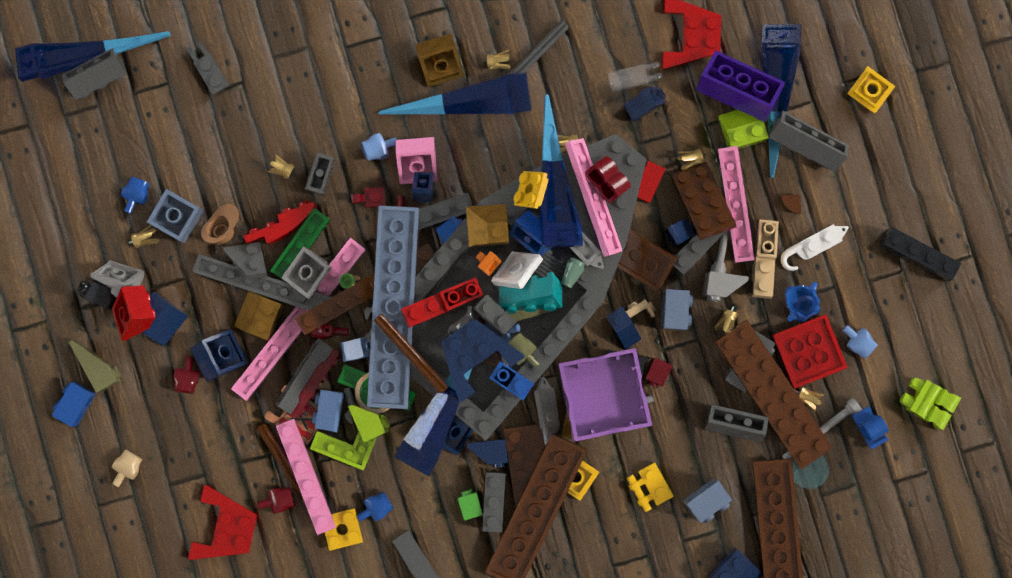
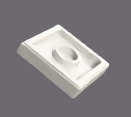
(517, 270)

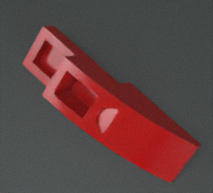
(289, 222)
(441, 302)

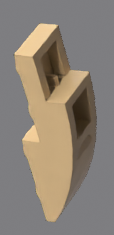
(765, 258)

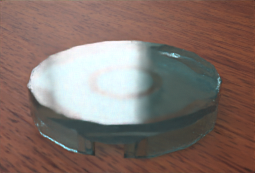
(812, 475)

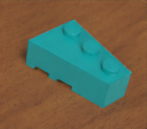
(536, 294)

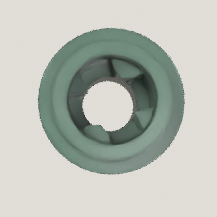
(572, 272)

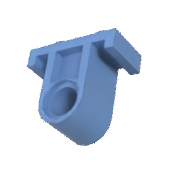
(355, 349)

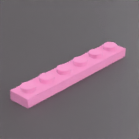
(594, 201)
(736, 203)
(306, 476)

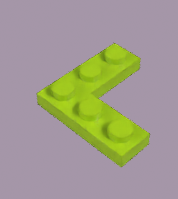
(354, 455)

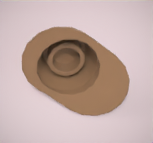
(221, 225)

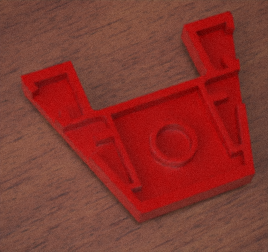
(700, 33)
(233, 528)

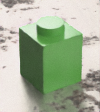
(470, 504)

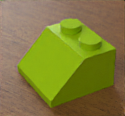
(742, 129)
(368, 422)

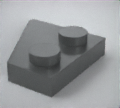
(247, 259)

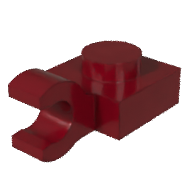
(373, 197)

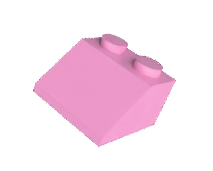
(415, 156)

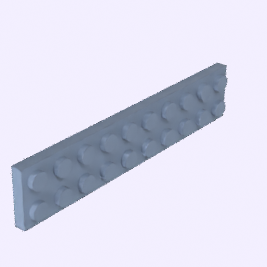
(392, 291)

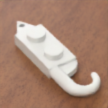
(814, 244)

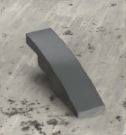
(414, 556)

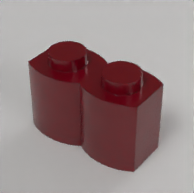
(608, 179)

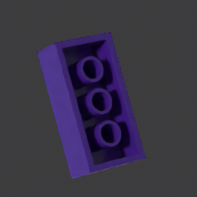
(740, 86)

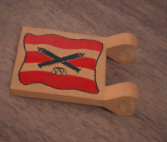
(304, 422)

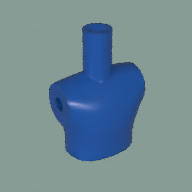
(135, 192)
(377, 507)

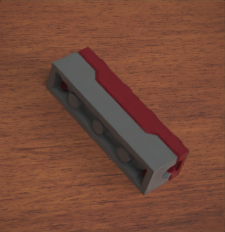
(307, 378)

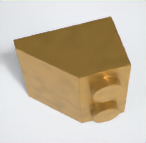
(439, 60)
(259, 315)

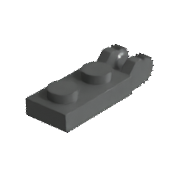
(209, 70)

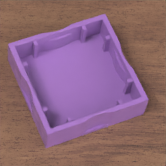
(604, 394)

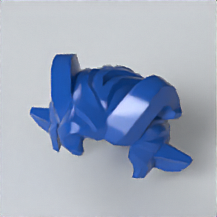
(802, 302)

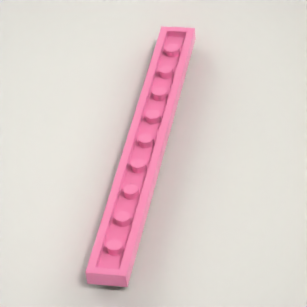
(290, 329)

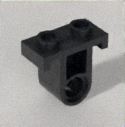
(96, 293)

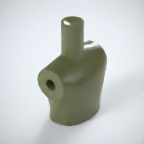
(526, 347)

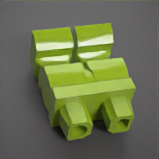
(923, 402)

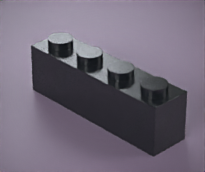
(919, 254)

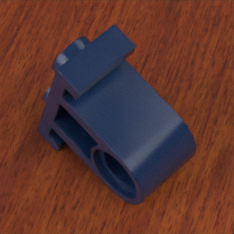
(645, 102)

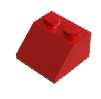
(133, 311)

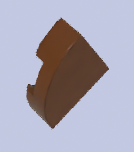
(792, 203)
(493, 360)

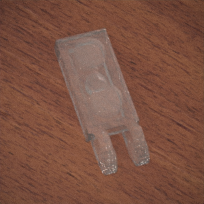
(632, 77)

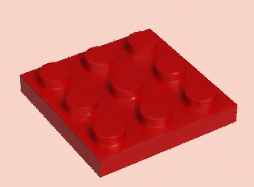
(809, 351)

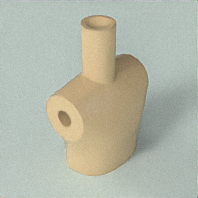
(127, 466)

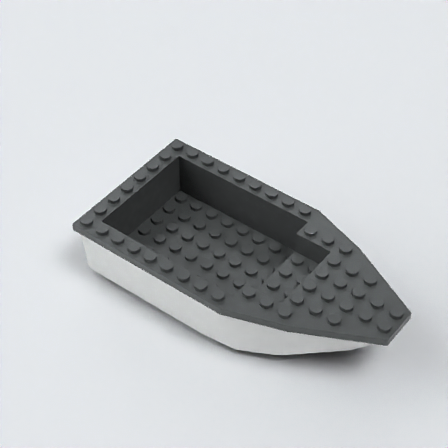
(548, 332)

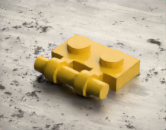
(655, 484)

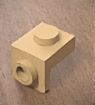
(635, 308)

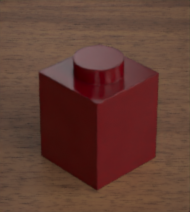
(657, 373)

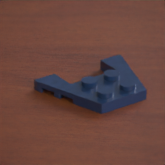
(471, 346)

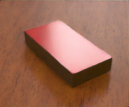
(650, 180)

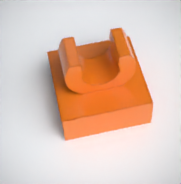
(488, 263)

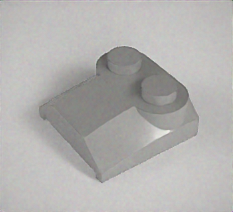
(117, 275)

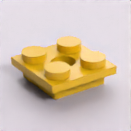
(860, 93)
(531, 189)
(588, 475)
(353, 536)

